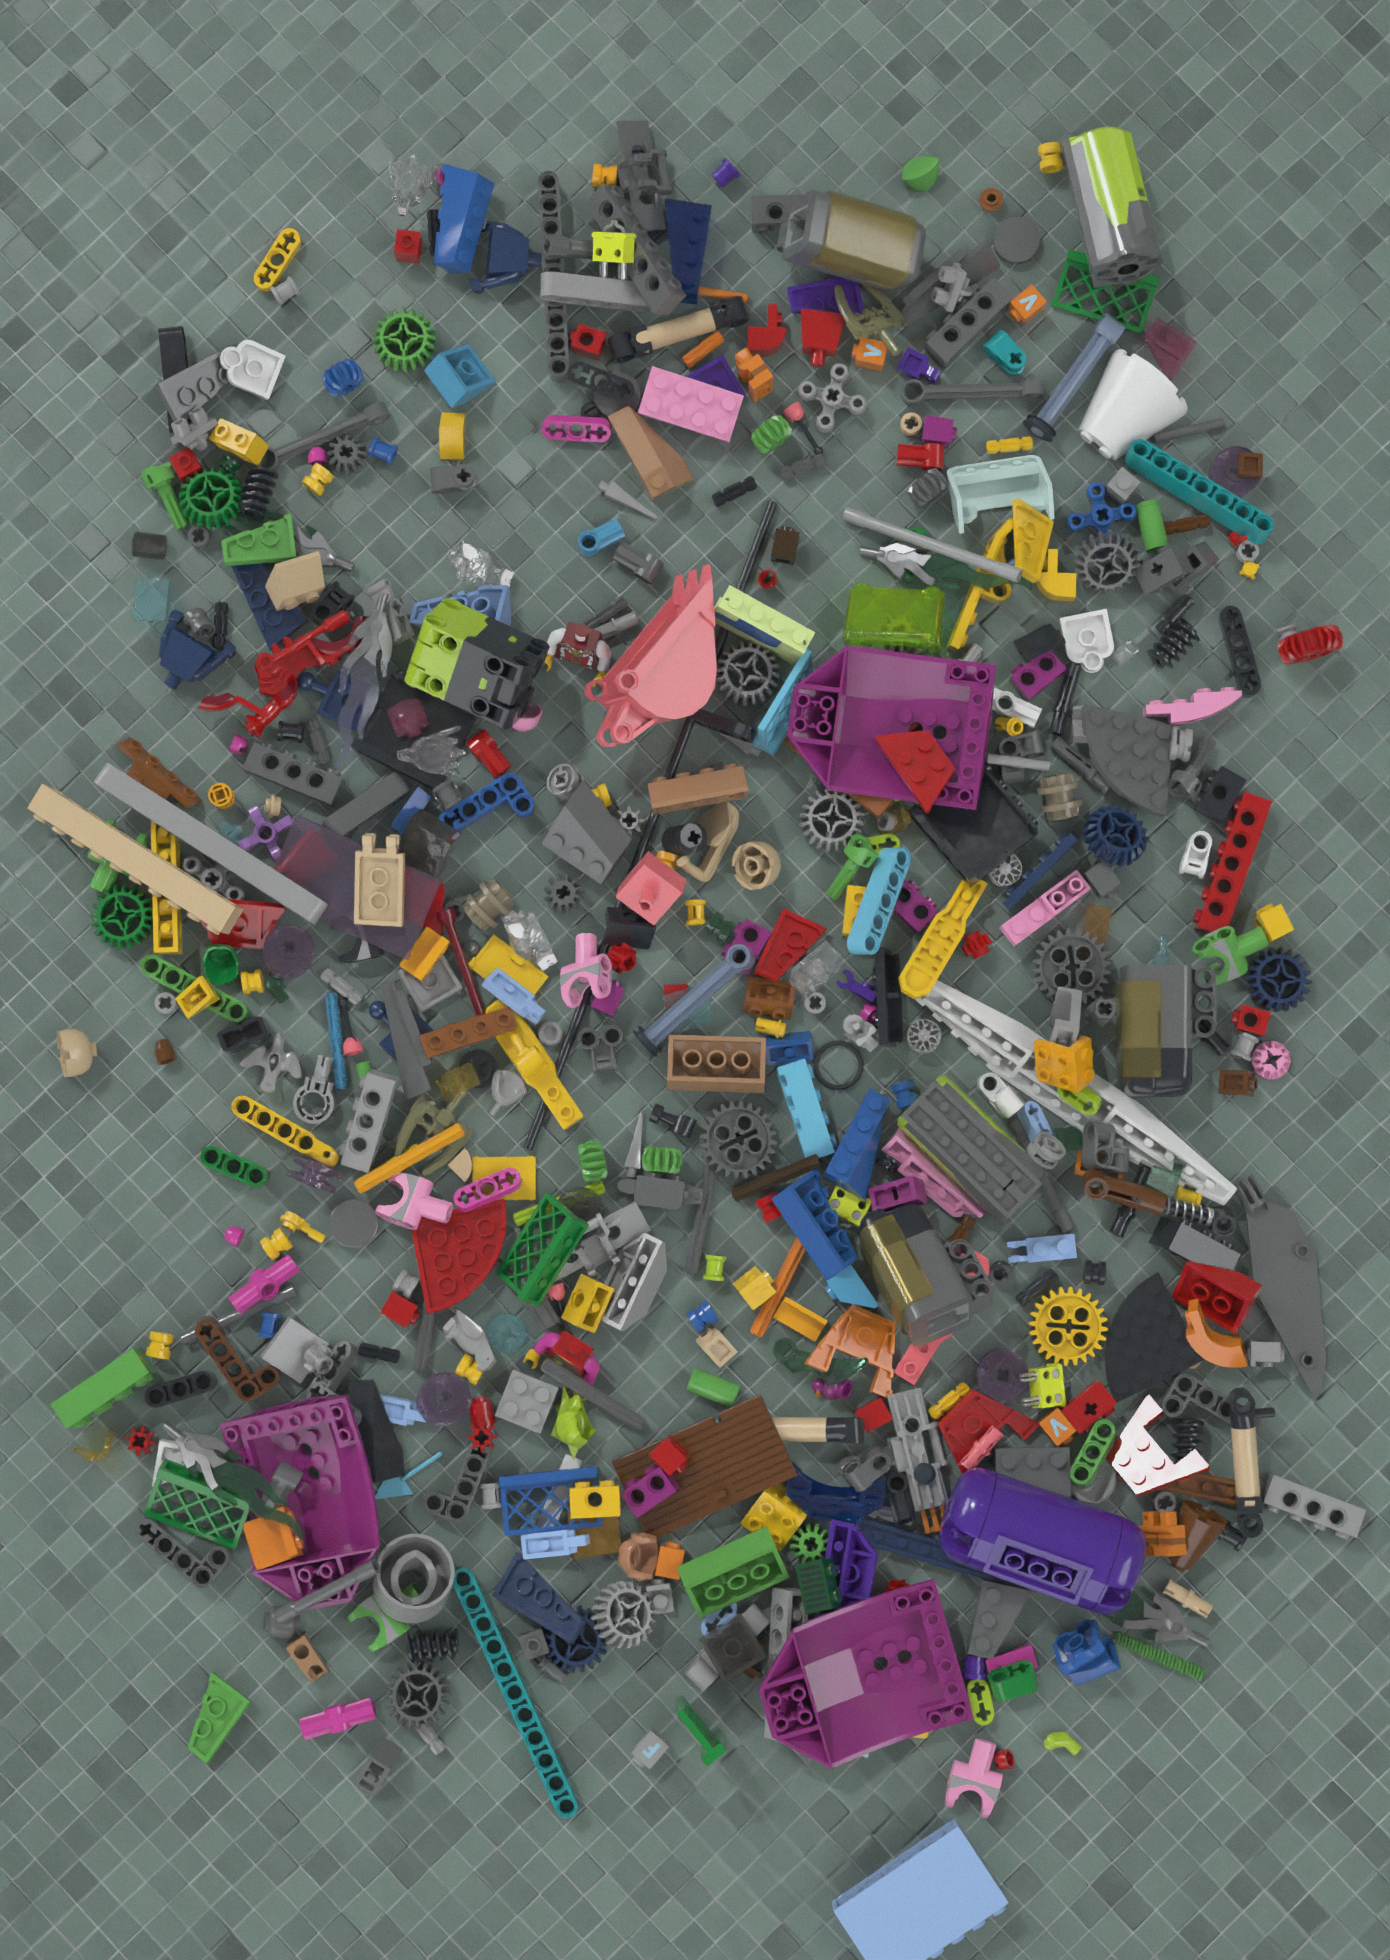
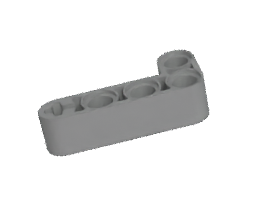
(702, 1670)

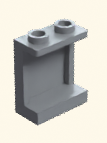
(1065, 1016)

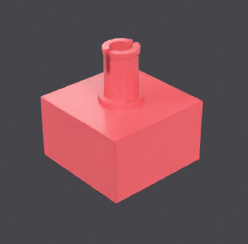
(651, 888)

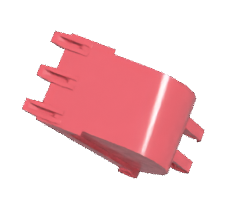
(666, 668)

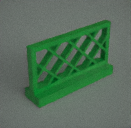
(1079, 261)
(551, 1257)
(179, 1476)
(711, 1744)

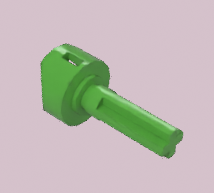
(160, 479)
(858, 856)

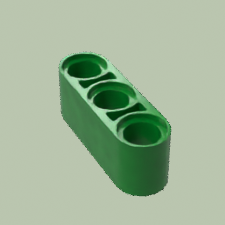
(224, 1161)

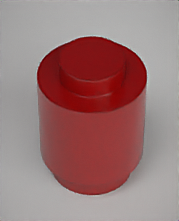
(482, 1410)

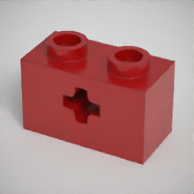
(1092, 1394)

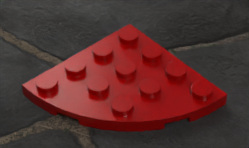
(458, 1254)

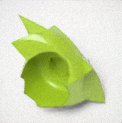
(572, 1423)

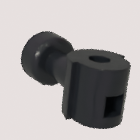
(679, 1124)

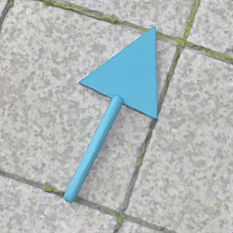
(398, 1486)

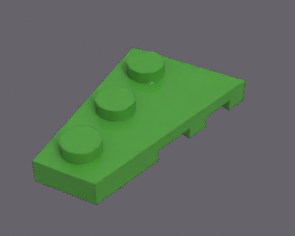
(262, 545)
(218, 1716)

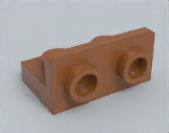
(769, 998)

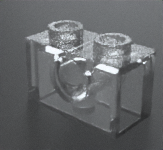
(815, 969)

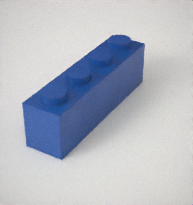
(461, 218)
(856, 1153)
(816, 1224)

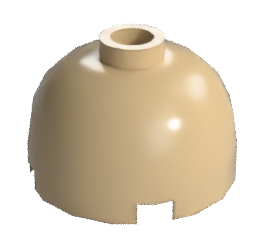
(756, 865)
(75, 1052)

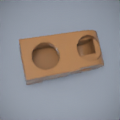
(307, 1657)

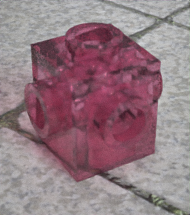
(408, 718)

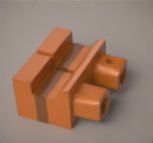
(754, 372)
(1163, 1534)

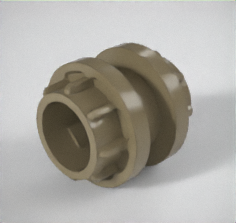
(1059, 796)
(489, 904)

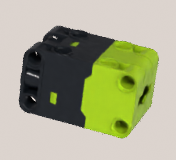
(476, 663)

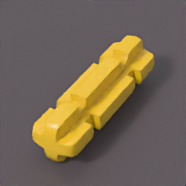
(1009, 445)
(948, 1401)

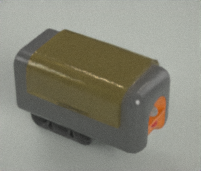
(853, 240)

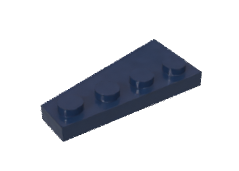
(272, 623)
(1046, 861)
(535, 1598)

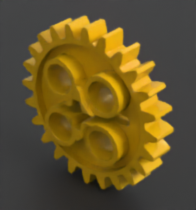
(1069, 1304)

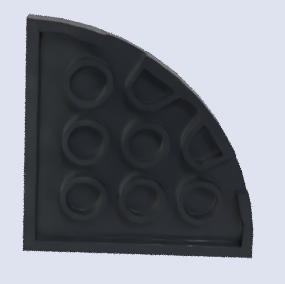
(1146, 1341)

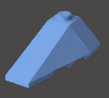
(488, 600)

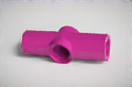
(263, 1284)
(338, 1718)

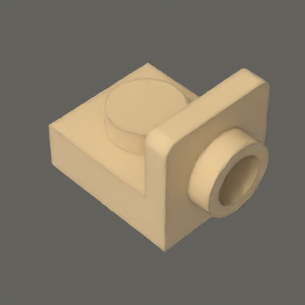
(716, 1345)

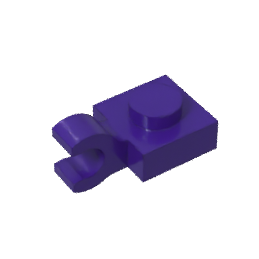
(915, 364)
(862, 990)

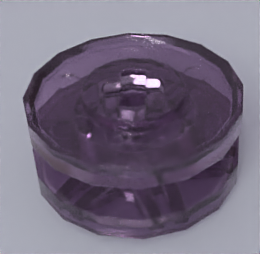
(1221, 472)
(288, 964)
(314, 1174)
(988, 1371)
(455, 1393)

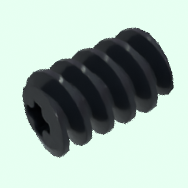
(255, 492)
(1172, 644)
(684, 839)
(1187, 1437)
(432, 1645)

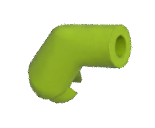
(1061, 1739)

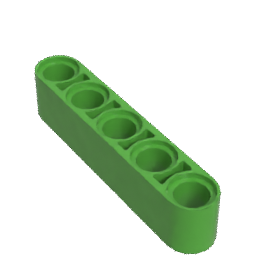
(186, 979)

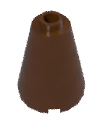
(1201, 1531)

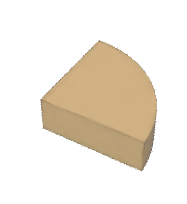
(462, 1165)

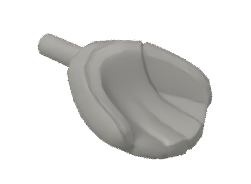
(506, 1089)

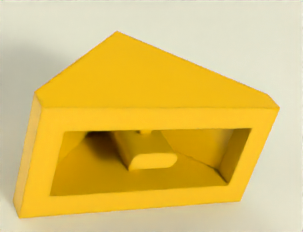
(452, 436)
(197, 997)

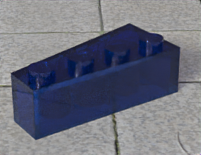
(687, 241)

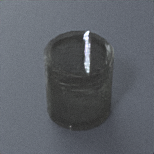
(149, 545)

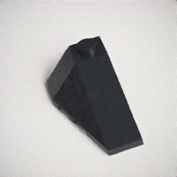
(377, 1433)

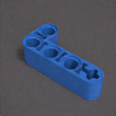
(484, 809)

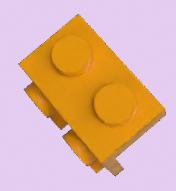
(1064, 1066)

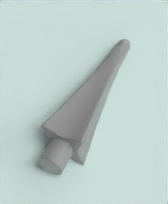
(617, 494)
(744, 747)
(633, 1159)

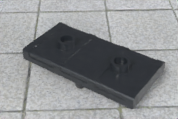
(888, 998)

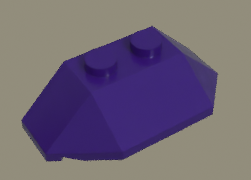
(854, 1562)

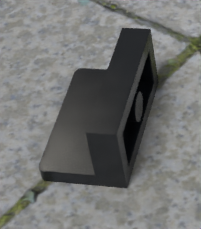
(627, 927)

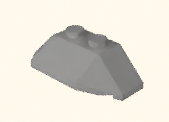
(635, 1281)

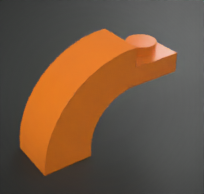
(1214, 1347)

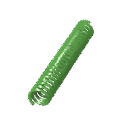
(1133, 1640)

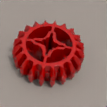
(1310, 644)

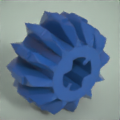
(342, 377)

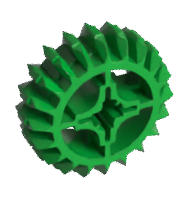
(190, 503)
(112, 919)

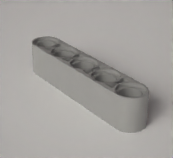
(592, 291)

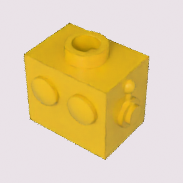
(755, 1287)

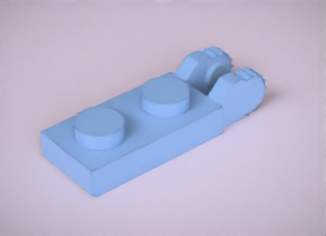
(1045, 1248)

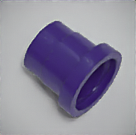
(725, 173)
(974, 1667)

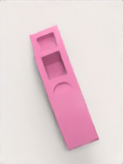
(1201, 706)
(1045, 908)

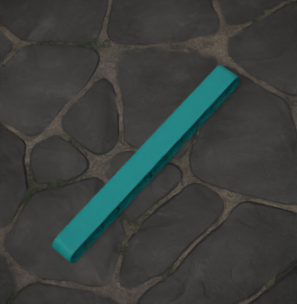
(515, 1703)

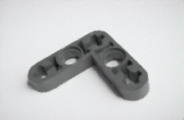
(328, 1386)

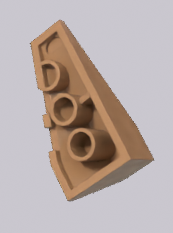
(652, 457)

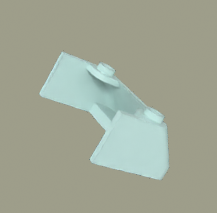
(997, 485)

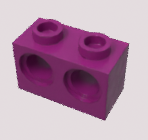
(1040, 678)
(905, 910)
(757, 946)
(898, 1193)
(652, 1493)

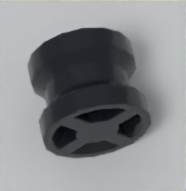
(1094, 1272)

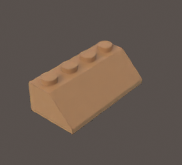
(698, 790)
(716, 1063)

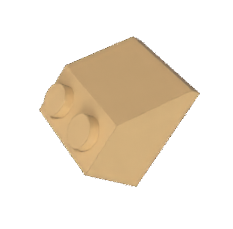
(296, 581)

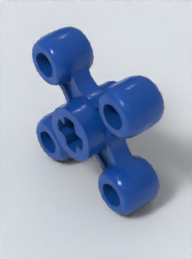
(1099, 506)

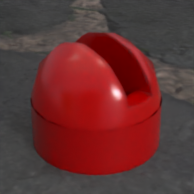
(763, 576)
(1004, 1759)

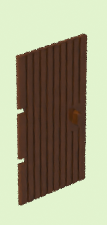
(725, 1466)

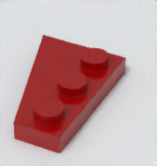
(787, 943)

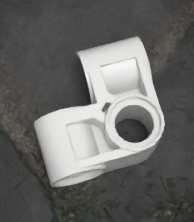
(1001, 1098)

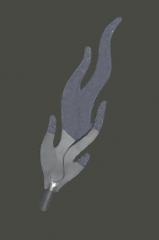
(362, 666)

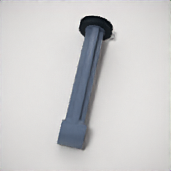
(1104, 334)
(694, 999)

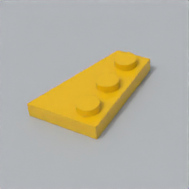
(1031, 539)

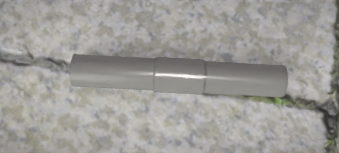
(1018, 762)

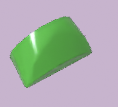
(920, 173)

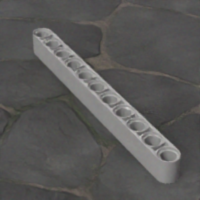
(210, 843)

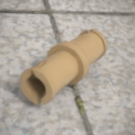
(1188, 1598)

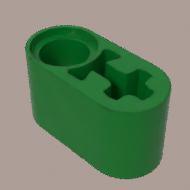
(1013, 1680)

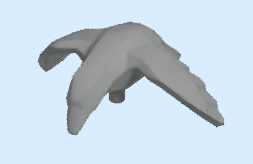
(273, 1061)

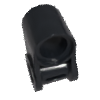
(333, 600)

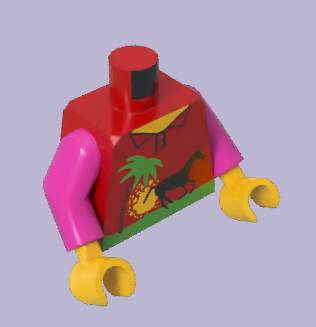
(568, 1353)

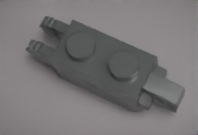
(661, 1193)

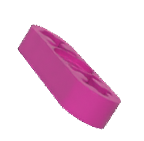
(568, 435)
(506, 1189)

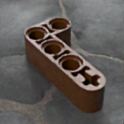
(233, 1356)

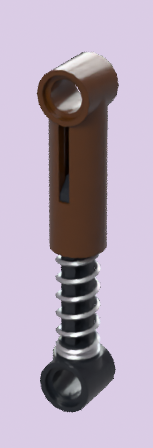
(1155, 1202)

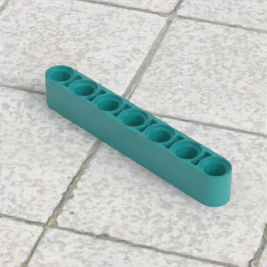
(1209, 494)

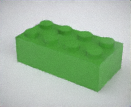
(103, 1388)
(733, 1572)

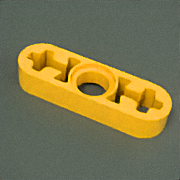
(291, 248)

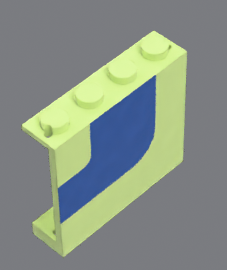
(762, 625)

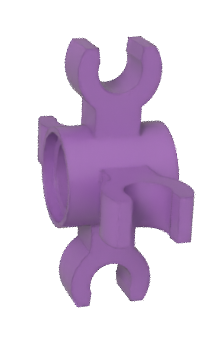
(255, 839)

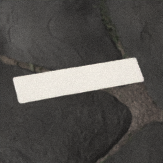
(561, 1492)

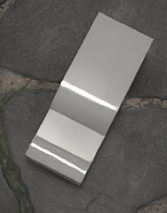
(395, 613)

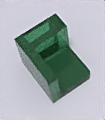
(1070, 1137)
(1163, 1179)

